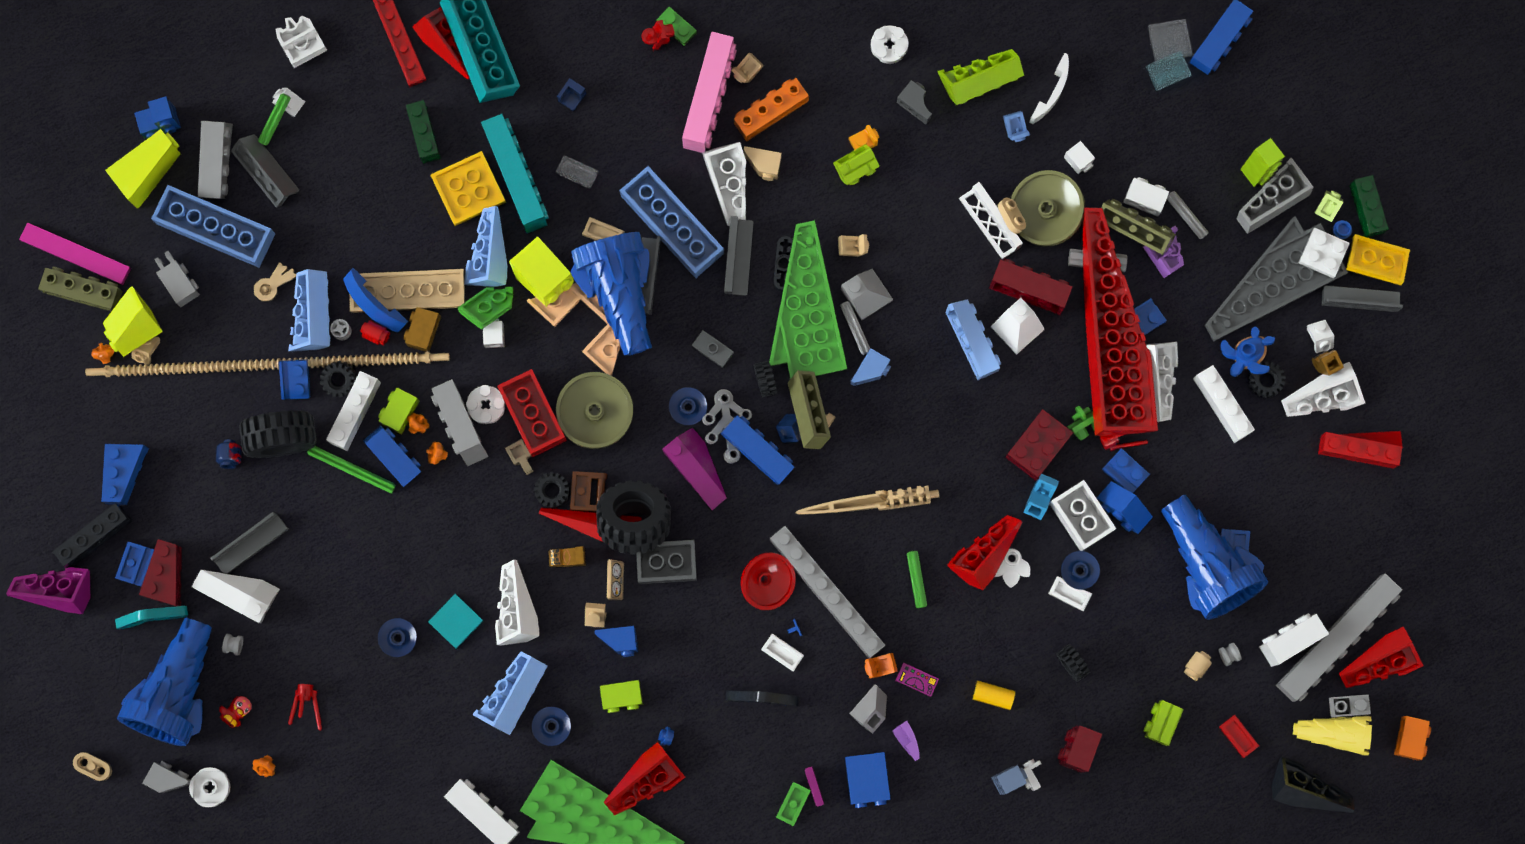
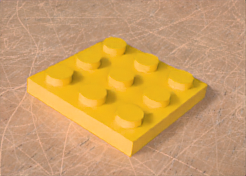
(467, 188)

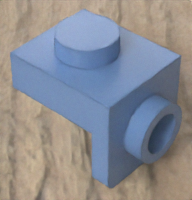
(1016, 126)

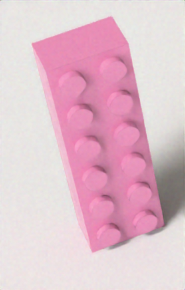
(708, 92)

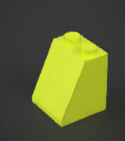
(541, 272)
(130, 323)

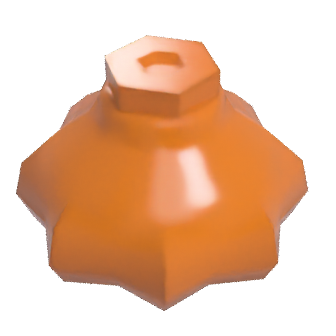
(103, 353)
(417, 423)
(436, 453)
(264, 766)

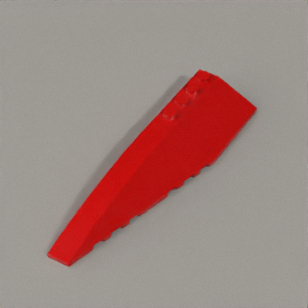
(1116, 346)

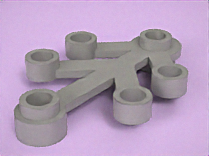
(724, 421)

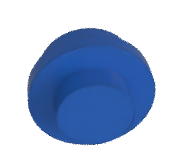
(1342, 229)
(666, 736)

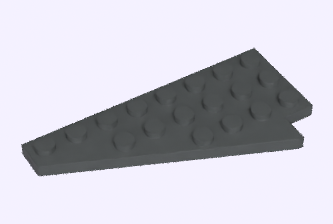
(1271, 282)

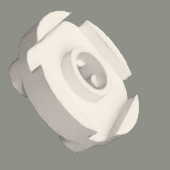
(895, 35)
(485, 415)
(202, 795)

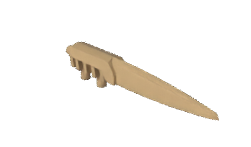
(882, 500)

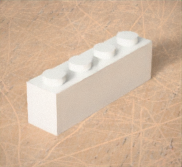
(1223, 404)
(353, 411)
(481, 813)

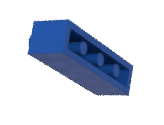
(1221, 36)
(757, 450)

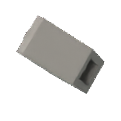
(1349, 706)
(871, 709)
(164, 779)

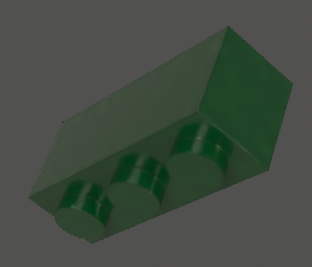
(423, 131)
(1368, 206)

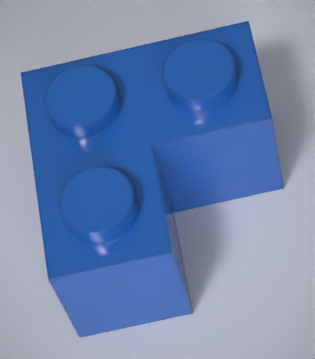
(159, 116)
(1124, 507)

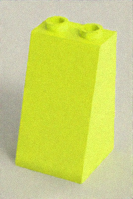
(144, 167)

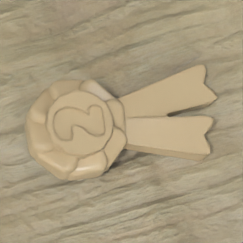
(266, 288)

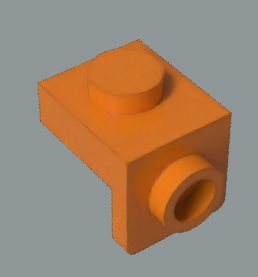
(880, 666)

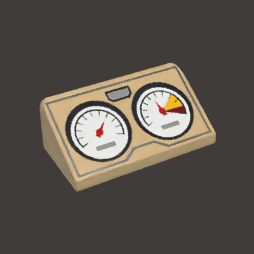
(615, 574)

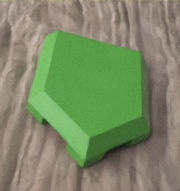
(487, 306)

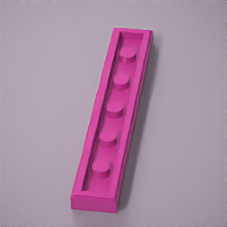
(75, 253)

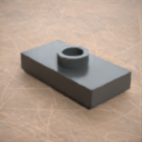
(712, 349)

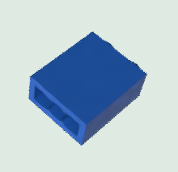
(867, 779)

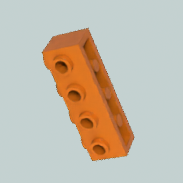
(771, 109)

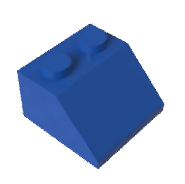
(620, 639)

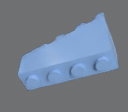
(311, 312)
(972, 339)
(512, 693)

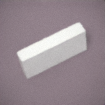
(1069, 595)
(782, 652)

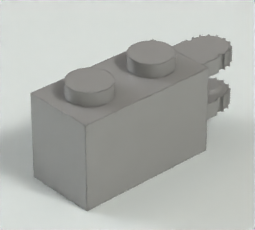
(176, 280)

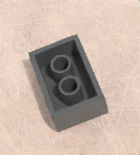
(668, 563)

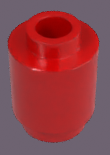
(375, 333)

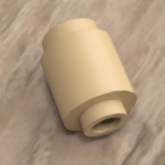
(1198, 665)

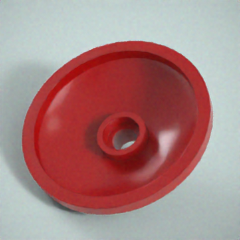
(776, 586)

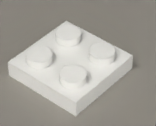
(1324, 252)

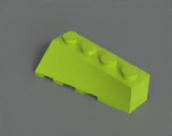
(981, 76)
(1263, 163)

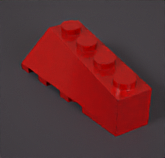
(1371, 448)

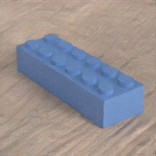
(671, 222)
(213, 226)

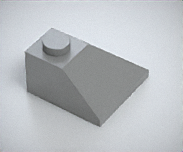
(866, 293)

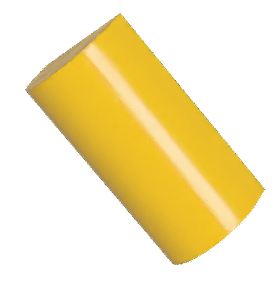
(993, 695)

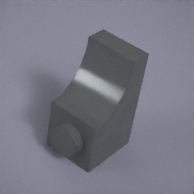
(913, 101)

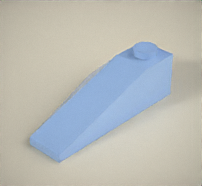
(489, 259)

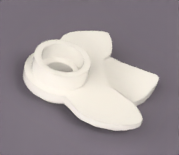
(1013, 570)

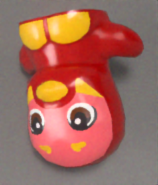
(237, 710)

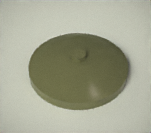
(1050, 207)
(594, 410)

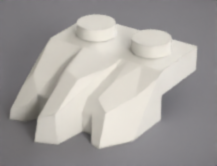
(300, 40)

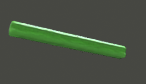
(352, 469)

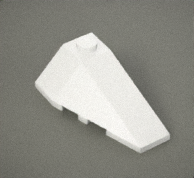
(727, 173)
(1164, 359)
(1326, 393)
(242, 594)
(517, 614)

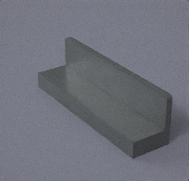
(264, 169)
(738, 256)
(648, 290)
(1361, 298)
(250, 543)

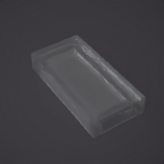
(577, 171)

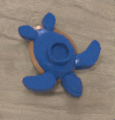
(1248, 353)

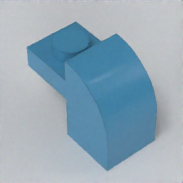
(1040, 496)

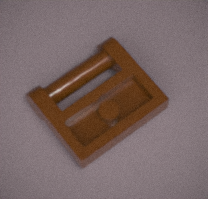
(582, 490)

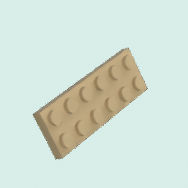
(415, 289)

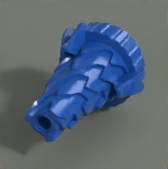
(616, 272)
(1219, 575)
(164, 701)

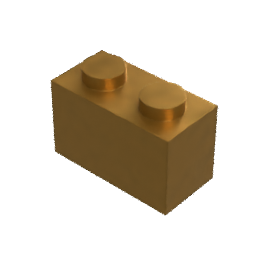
(422, 329)

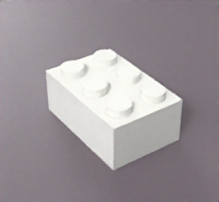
(1082, 515)
(1293, 639)

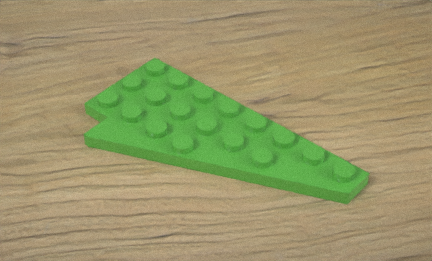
(807, 322)
(575, 813)

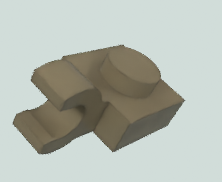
(519, 454)

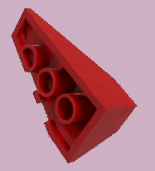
(436, 34)
(982, 559)
(1386, 657)
(648, 776)

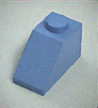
(871, 368)

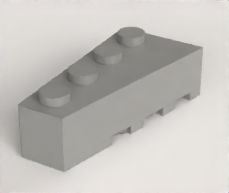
(214, 159)
(1275, 197)
(459, 423)

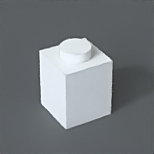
(1079, 158)
(494, 335)

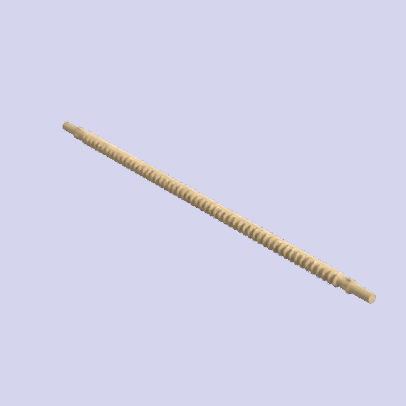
(109, 371)

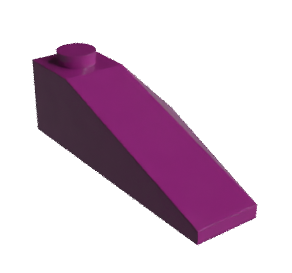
(694, 462)
(57, 590)

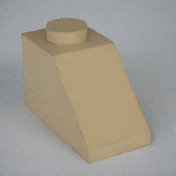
(764, 162)

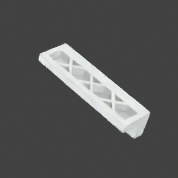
(994, 214)

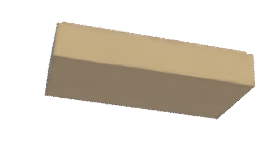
(598, 230)

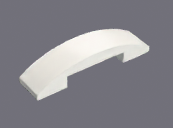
(1062, 72)

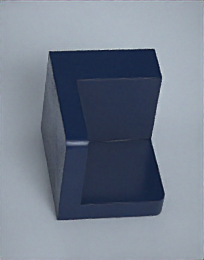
(571, 94)
(788, 429)

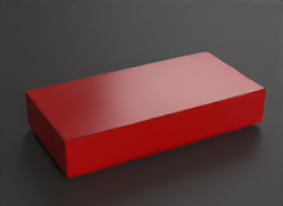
(1239, 736)

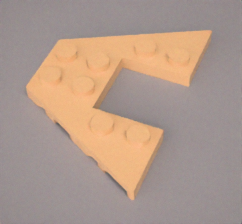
(604, 347)

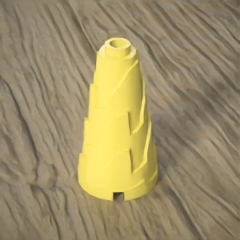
(1339, 732)

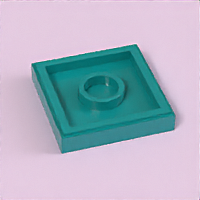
(455, 621)

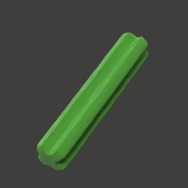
(274, 119)
(916, 579)

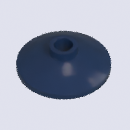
(681, 399)
(1087, 563)
(387, 636)
(543, 719)

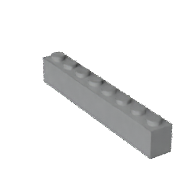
(827, 592)
(1341, 635)

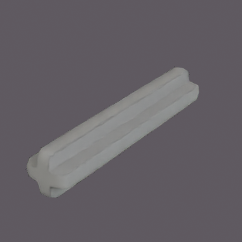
(1187, 215)
(855, 327)

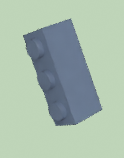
(1009, 779)

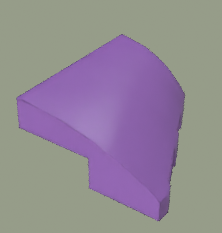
(1168, 261)
(907, 739)

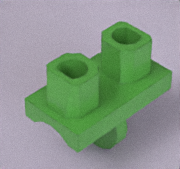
(1078, 426)

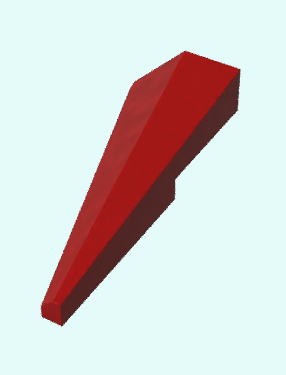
(581, 521)

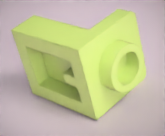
(1329, 205)

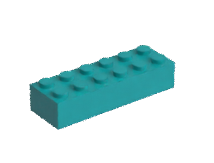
(481, 48)
(513, 170)

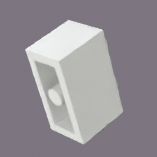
(1146, 196)

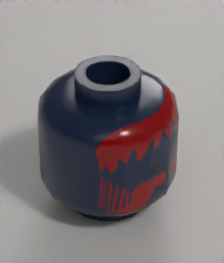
(228, 454)

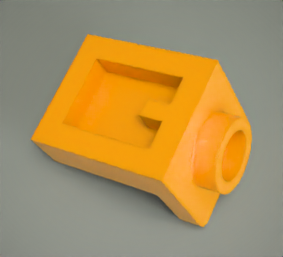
(867, 136)

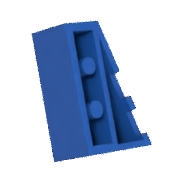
(392, 455)
(120, 471)

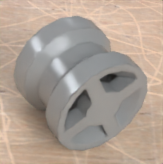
(338, 327)
(232, 644)
(1229, 654)

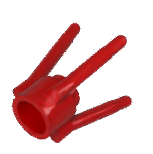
(1109, 442)
(305, 693)

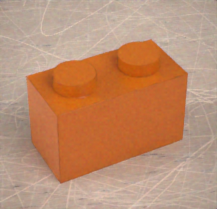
(1412, 738)

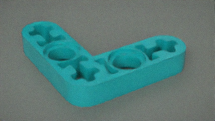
(142, 616)

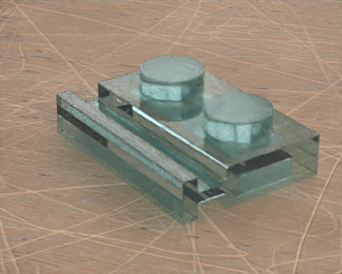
(1168, 70)

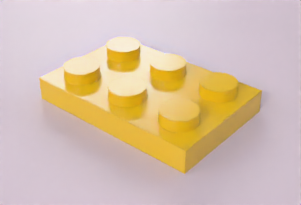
(1378, 259)

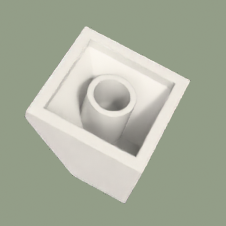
(1018, 326)

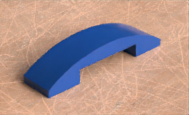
(370, 305)

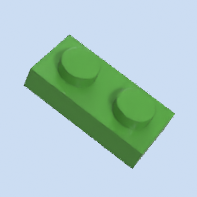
(683, 30)
(793, 803)

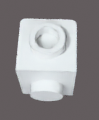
(295, 101)
(1321, 336)
(1032, 781)

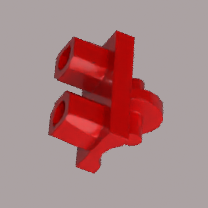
(658, 35)

